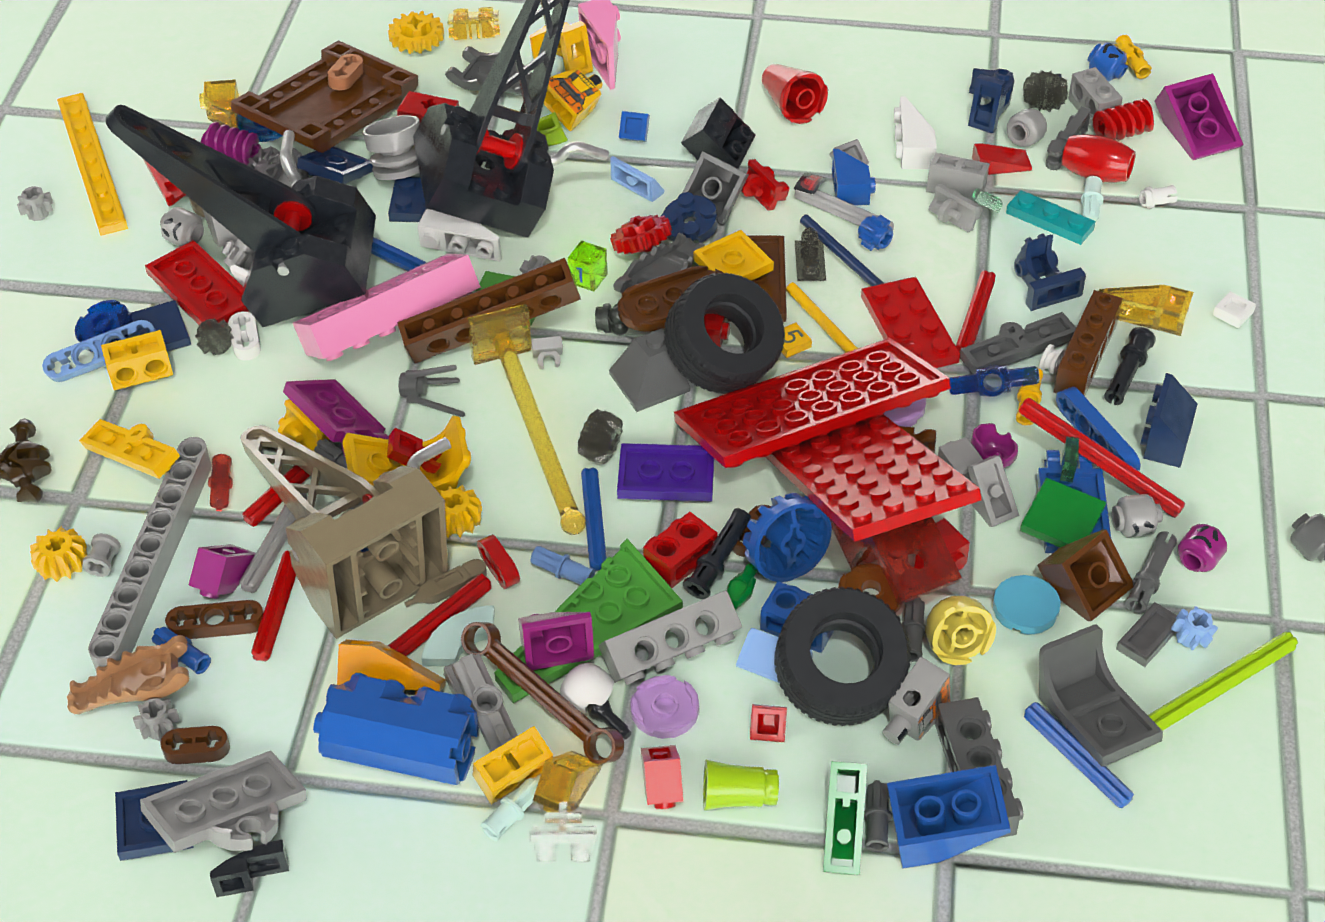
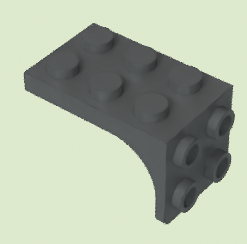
(1090, 701)

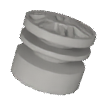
(392, 147)

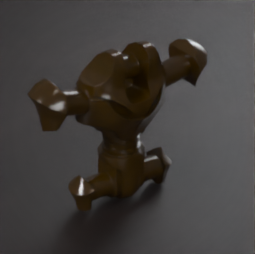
(25, 462)

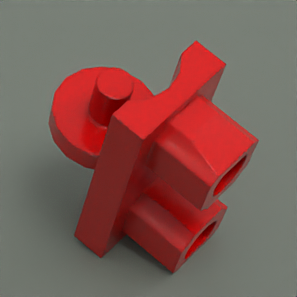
(763, 185)

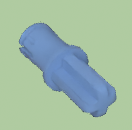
(561, 565)

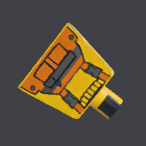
(572, 96)

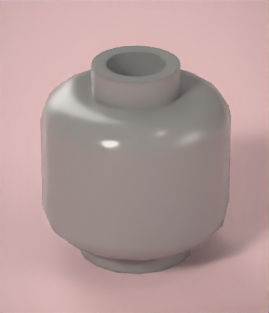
(1026, 127)

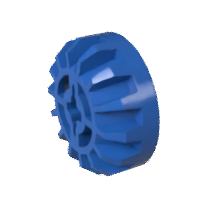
(797, 537)

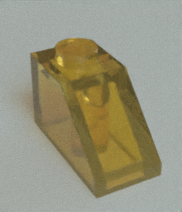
(217, 101)
(565, 780)

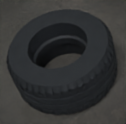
(748, 309)
(848, 612)

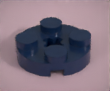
(694, 206)

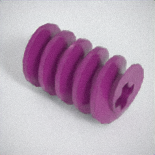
(232, 141)

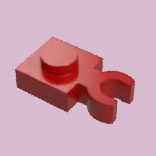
(403, 445)

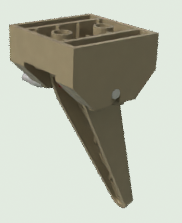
(395, 519)

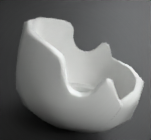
(586, 686)

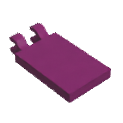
(333, 409)

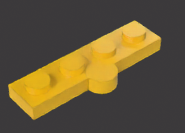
(130, 447)

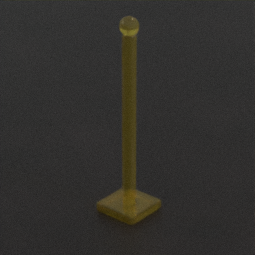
(502, 337)

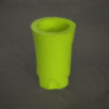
(738, 786)

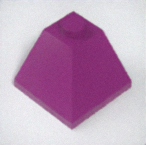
(556, 638)

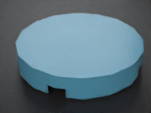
(1026, 604)

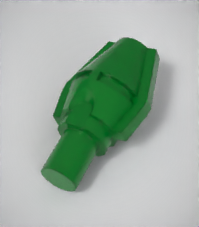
(741, 586)

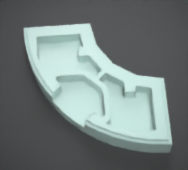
(445, 642)

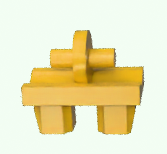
(299, 427)

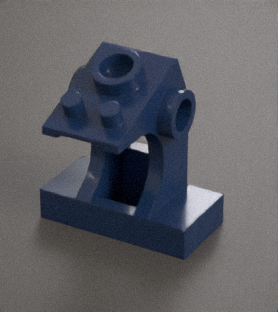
(997, 89)
(1039, 260)

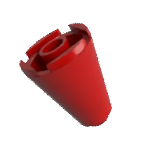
(795, 92)

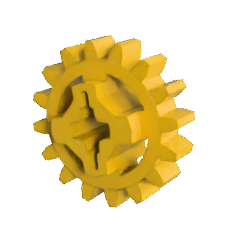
(416, 32)

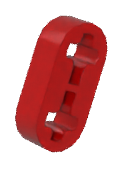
(498, 561)

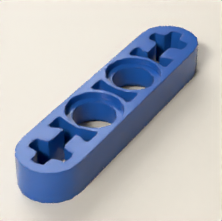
(1090, 422)

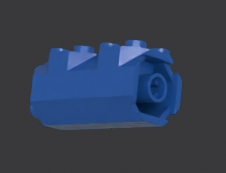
(385, 729)

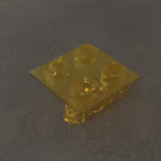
(485, 16)

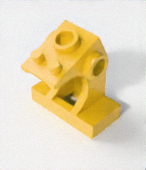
(572, 46)

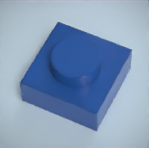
(634, 126)

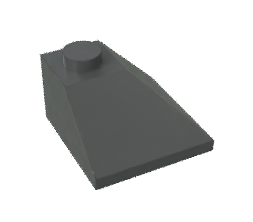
(716, 182)
(647, 372)

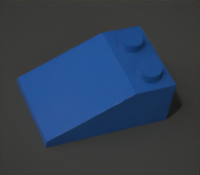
(947, 814)

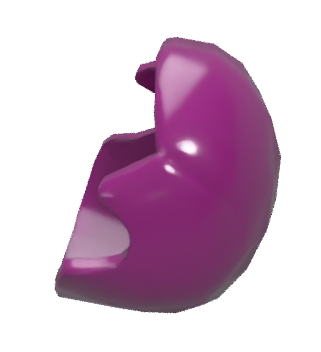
(990, 442)

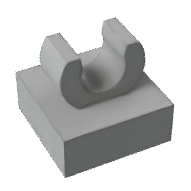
(545, 348)

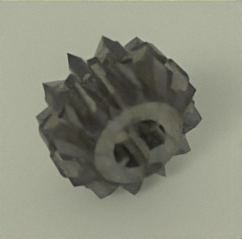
(1045, 90)
(600, 436)

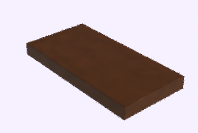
(775, 281)

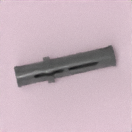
(1147, 580)

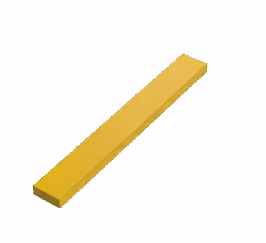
(92, 164)

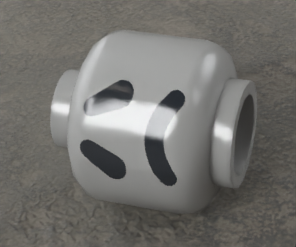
(181, 226)
(1136, 515)

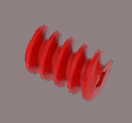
(1124, 120)

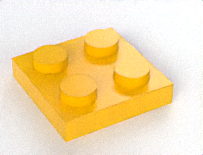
(734, 255)

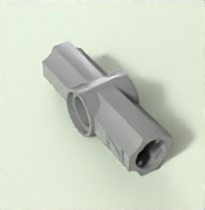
(479, 688)

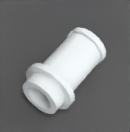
(1150, 197)

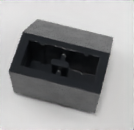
(719, 133)

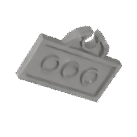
(226, 805)

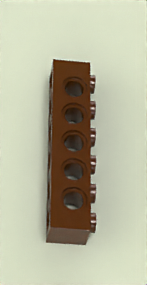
(447, 324)

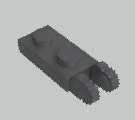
(1075, 126)

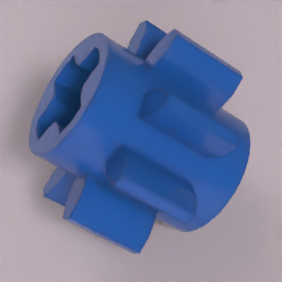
(875, 232)

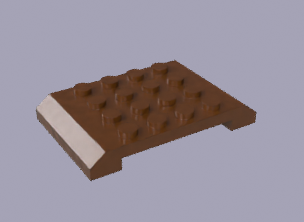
(326, 115)

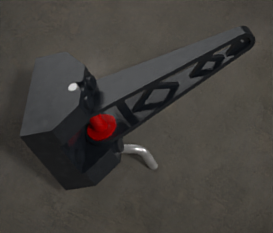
(456, 141)
(305, 238)

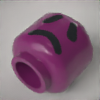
(1202, 548)

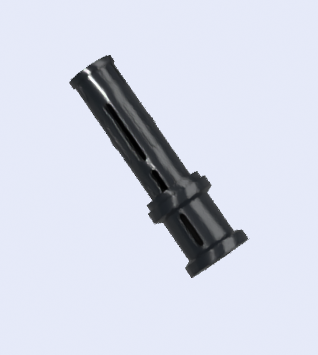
(1132, 356)
(711, 565)

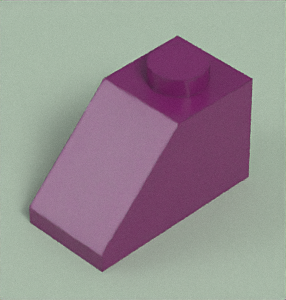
(219, 569)

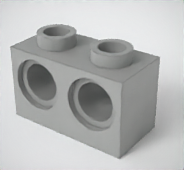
(1093, 92)

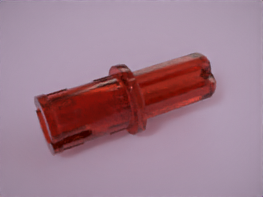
(220, 481)

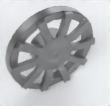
(264, 165)

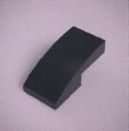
(237, 872)

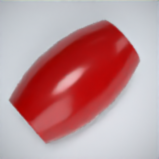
(1098, 157)

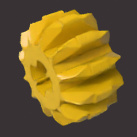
(461, 510)
(58, 553)

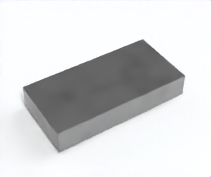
(1148, 635)

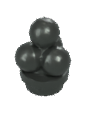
(608, 319)

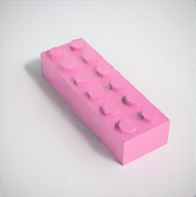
(383, 305)

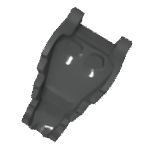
(477, 71)
(660, 262)

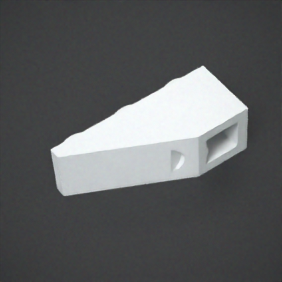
(914, 137)
(458, 236)

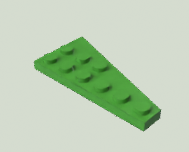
(620, 598)

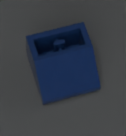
(1169, 422)

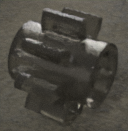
(214, 336)

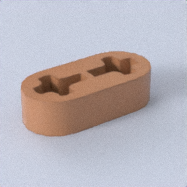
(345, 72)

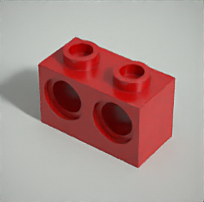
(679, 547)

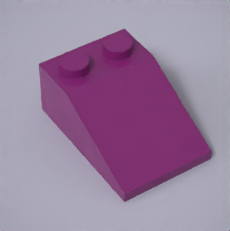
(1198, 117)

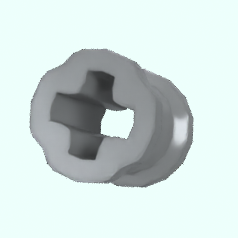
(101, 555)

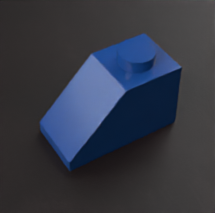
(851, 179)

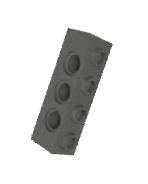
(966, 719)

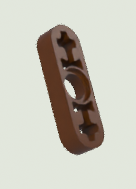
(191, 613)

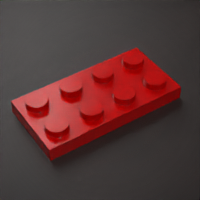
(197, 283)
(908, 317)

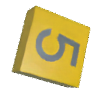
(795, 340)

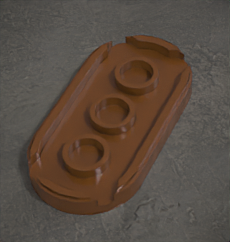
(648, 303)

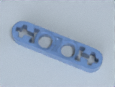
(94, 344)

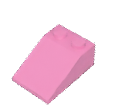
(603, 36)

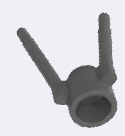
(414, 383)

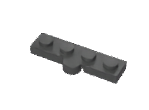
(1018, 343)

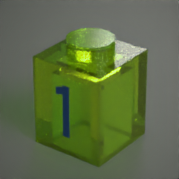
(588, 265)

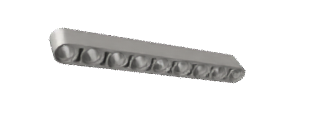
(151, 554)

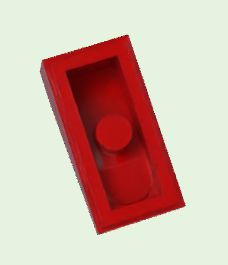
(1001, 158)

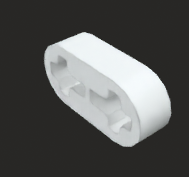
(249, 335)

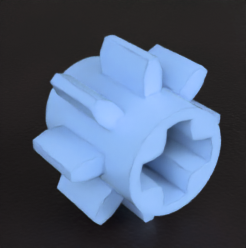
(1194, 628)

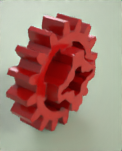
(641, 234)

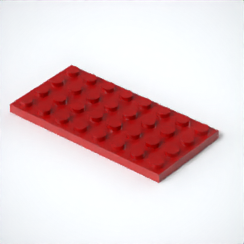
(810, 402)
(874, 477)

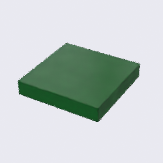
(1062, 514)

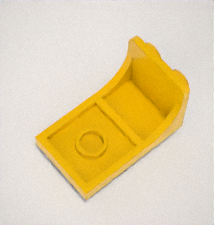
(369, 459)

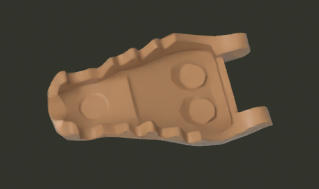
(136, 677)

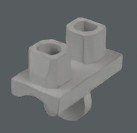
(955, 208)

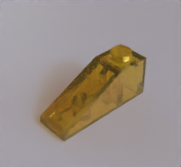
(1154, 306)

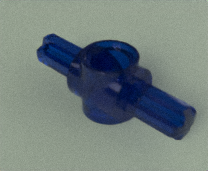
(1009, 377)

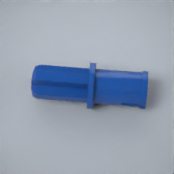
(191, 658)

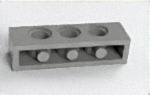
(714, 610)

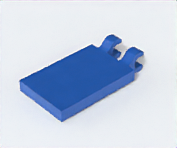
(1086, 479)

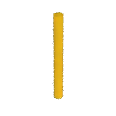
(817, 314)

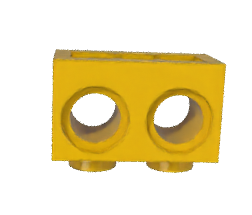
(137, 360)
(511, 764)

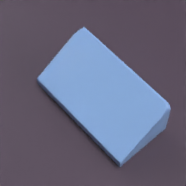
(635, 180)
(759, 654)

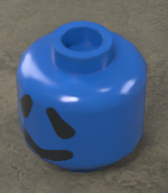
(1108, 60)

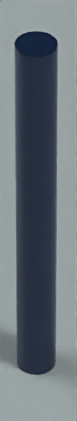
(841, 252)

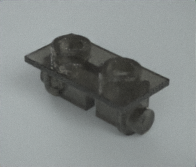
(810, 257)

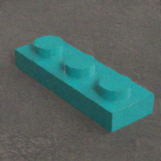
(1050, 217)

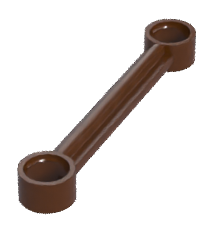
(542, 692)

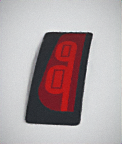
(809, 183)

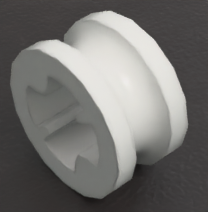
(1051, 359)

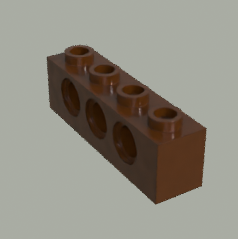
(1088, 342)

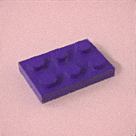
(665, 472)

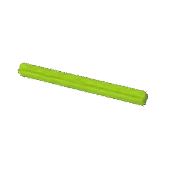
(1224, 680)

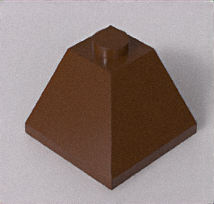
(1087, 574)

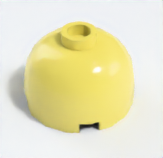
(959, 629)

